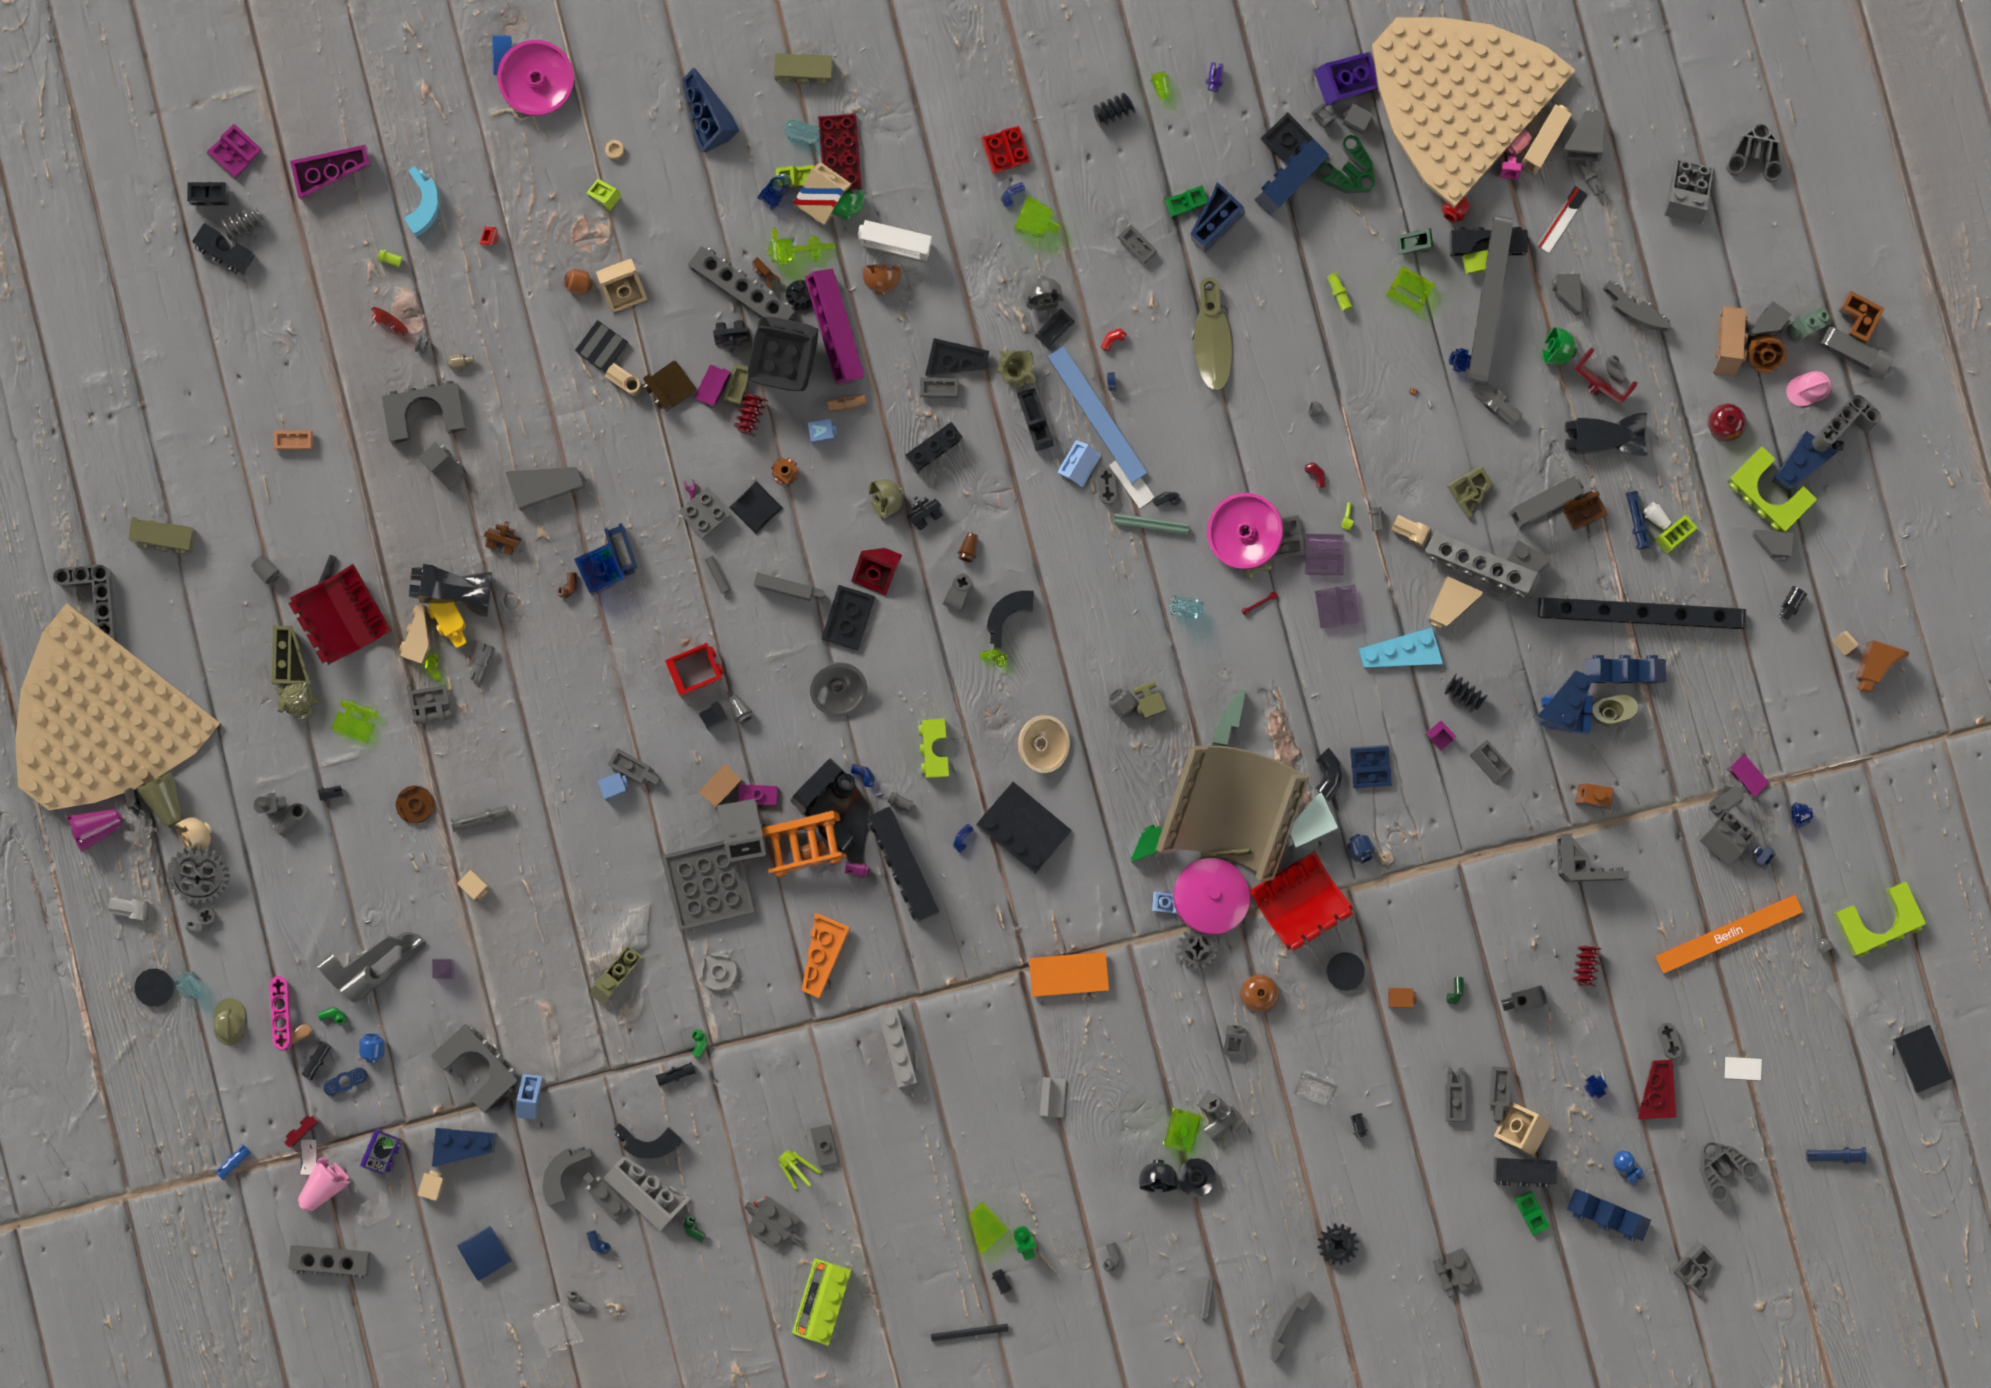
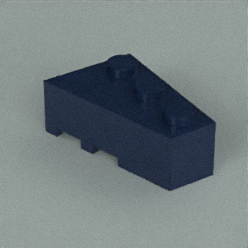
(457, 1145)

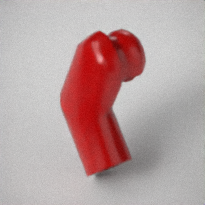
(1117, 334)

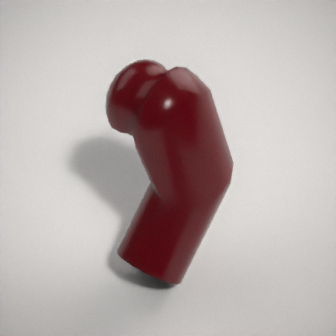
(1318, 472)

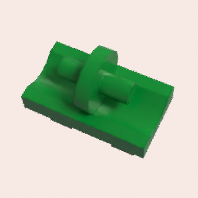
(1024, 1242)

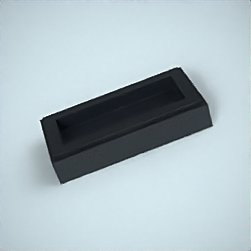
(1054, 328)

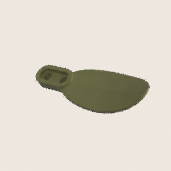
(1212, 338)

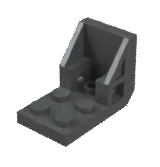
(1571, 853)

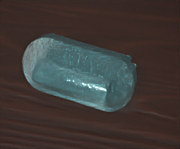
(801, 132)

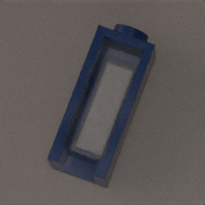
(621, 548)

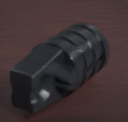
(1792, 603)

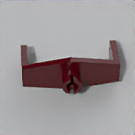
(1598, 383)

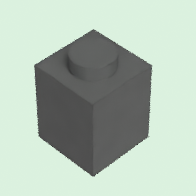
(1357, 118)

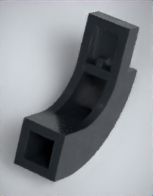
(1014, 602)
(657, 1148)

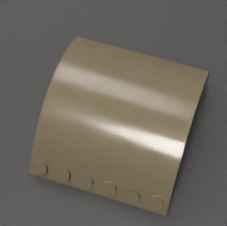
(1234, 803)

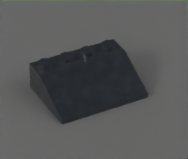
(1023, 827)

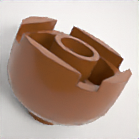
(881, 278)
(1766, 353)
(1249, 993)

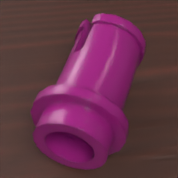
(857, 869)

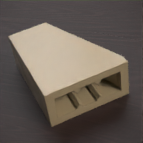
(1451, 602)

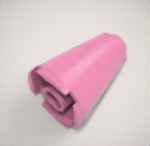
(322, 1184)

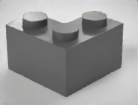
(438, 461)

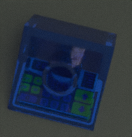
(599, 569)

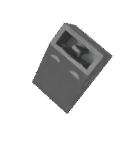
(1689, 191)
(741, 830)

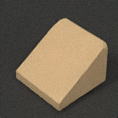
(1845, 643)

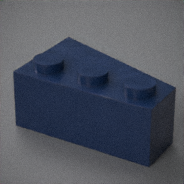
(1217, 218)
(1801, 462)
(1567, 702)

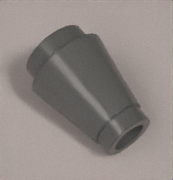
(740, 710)

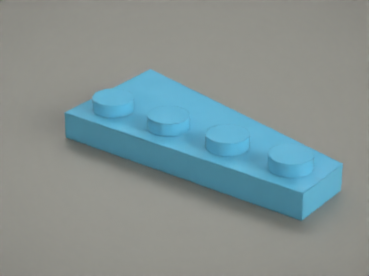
(1408, 650)

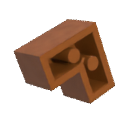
(1863, 312)

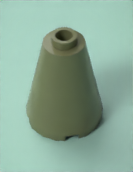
(162, 798)

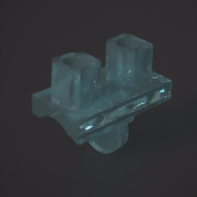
(1186, 607)

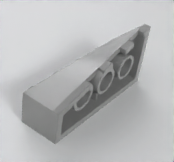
(646, 1192)

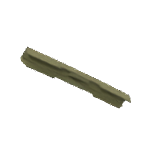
(1239, 852)

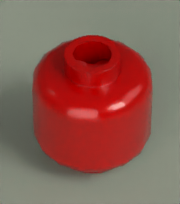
(1455, 214)

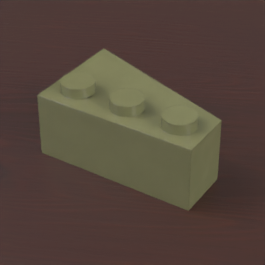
(161, 536)
(286, 658)

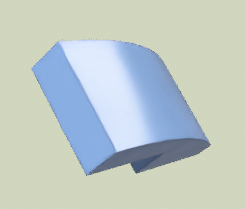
(1163, 902)

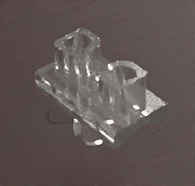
(136, 837)

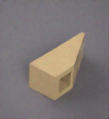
(417, 641)

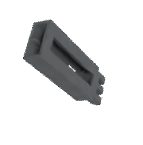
(787, 587)

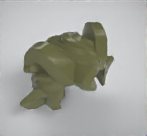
(1017, 367)
(296, 700)

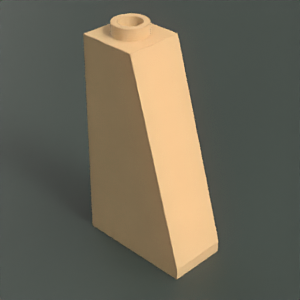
(1546, 139)

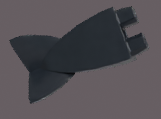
(1601, 435)
(444, 587)

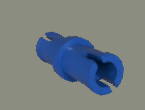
(233, 1162)

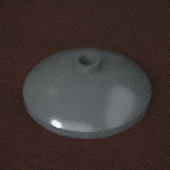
(839, 699)

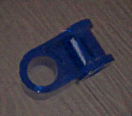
(773, 193)

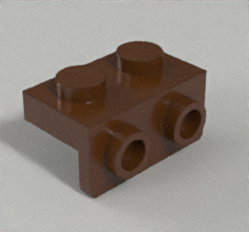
(1584, 510)

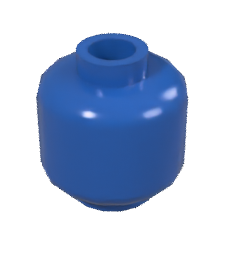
(371, 1047)

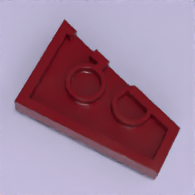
(1659, 1092)

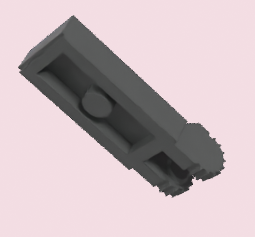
(1455, 1098)

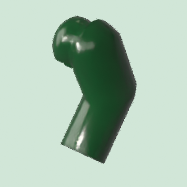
(1458, 991)
(691, 1229)

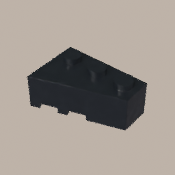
(1525, 1171)

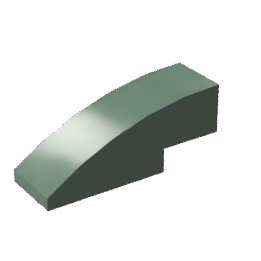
(1229, 719)

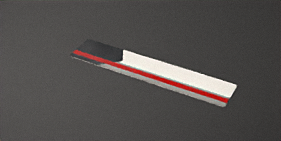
(1562, 219)

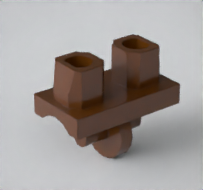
(510, 541)

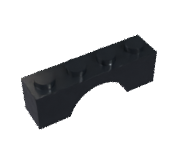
(1464, 240)

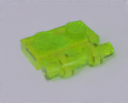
(353, 726)

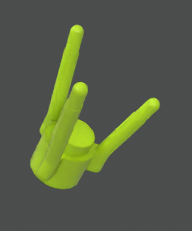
(788, 1160)

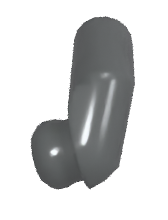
(1612, 368)
(1113, 1258)
(575, 1302)

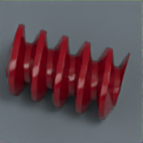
(749, 413)
(1586, 965)

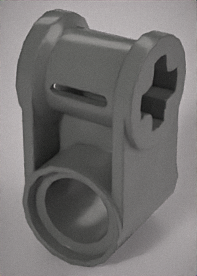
(956, 596)
(1214, 1106)

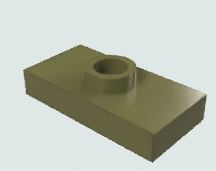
(736, 385)

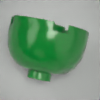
(849, 205)
(1560, 347)

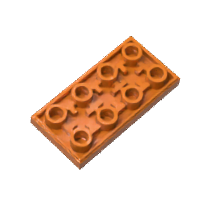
(1068, 974)

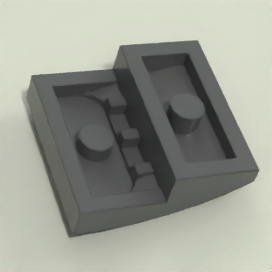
(1292, 538)

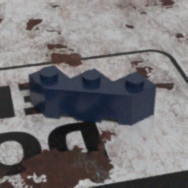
(1626, 670)
(1608, 1215)

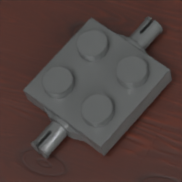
(773, 1223)

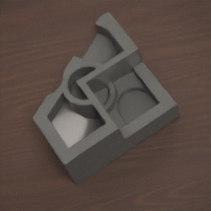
(1695, 1268)

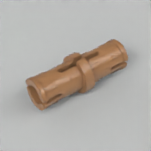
(846, 403)

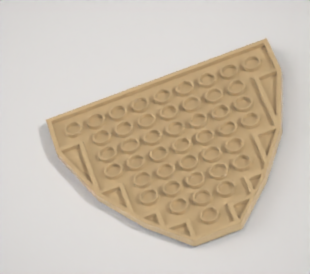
(1460, 94)
(98, 718)

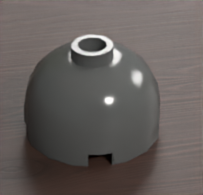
(1043, 294)

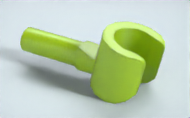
(1347, 523)

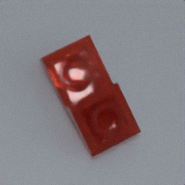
(385, 317)

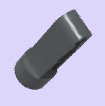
(1857, 352)

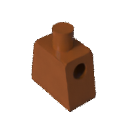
(1594, 795)

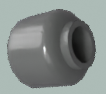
(1122, 702)

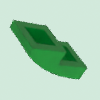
(1186, 201)
(1531, 1213)

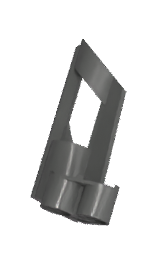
(358, 977)

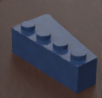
(1291, 177)

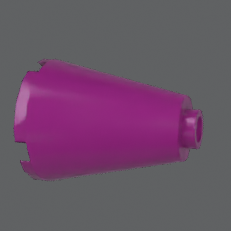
(93, 827)

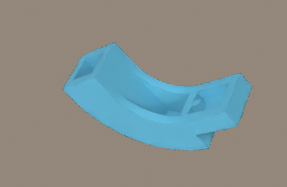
(426, 213)

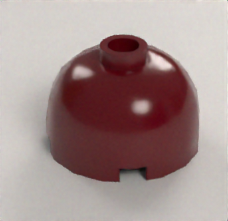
(1726, 422)

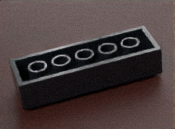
(904, 864)

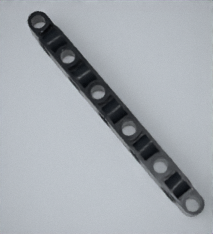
(1656, 613)

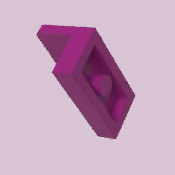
(712, 385)
(1746, 773)

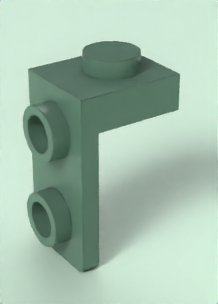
(1808, 324)

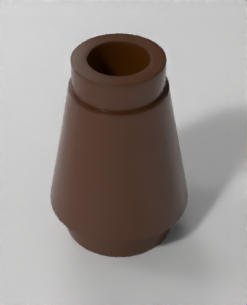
(968, 548)

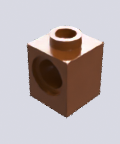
(1401, 997)

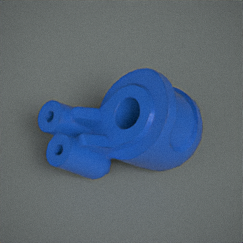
(1626, 1165)

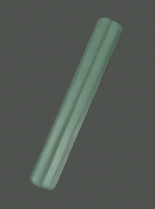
(1153, 524)

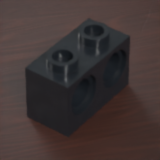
(208, 193)

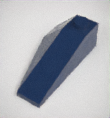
(711, 118)

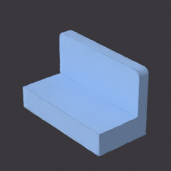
(1079, 463)

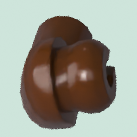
(570, 587)

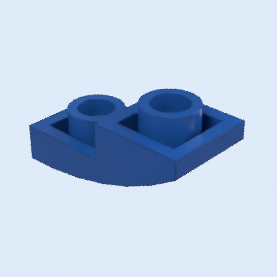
(500, 46)

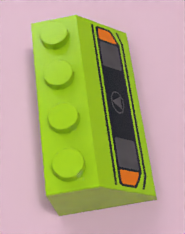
(821, 1301)

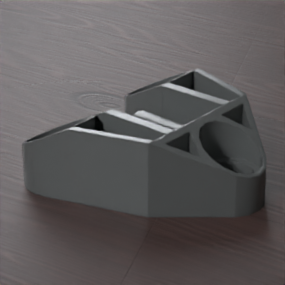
(1773, 155)
(1711, 1178)

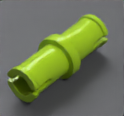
(1339, 292)

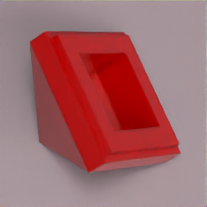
(489, 236)

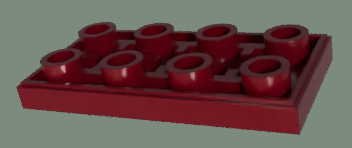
(840, 147)

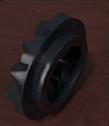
(791, 296)

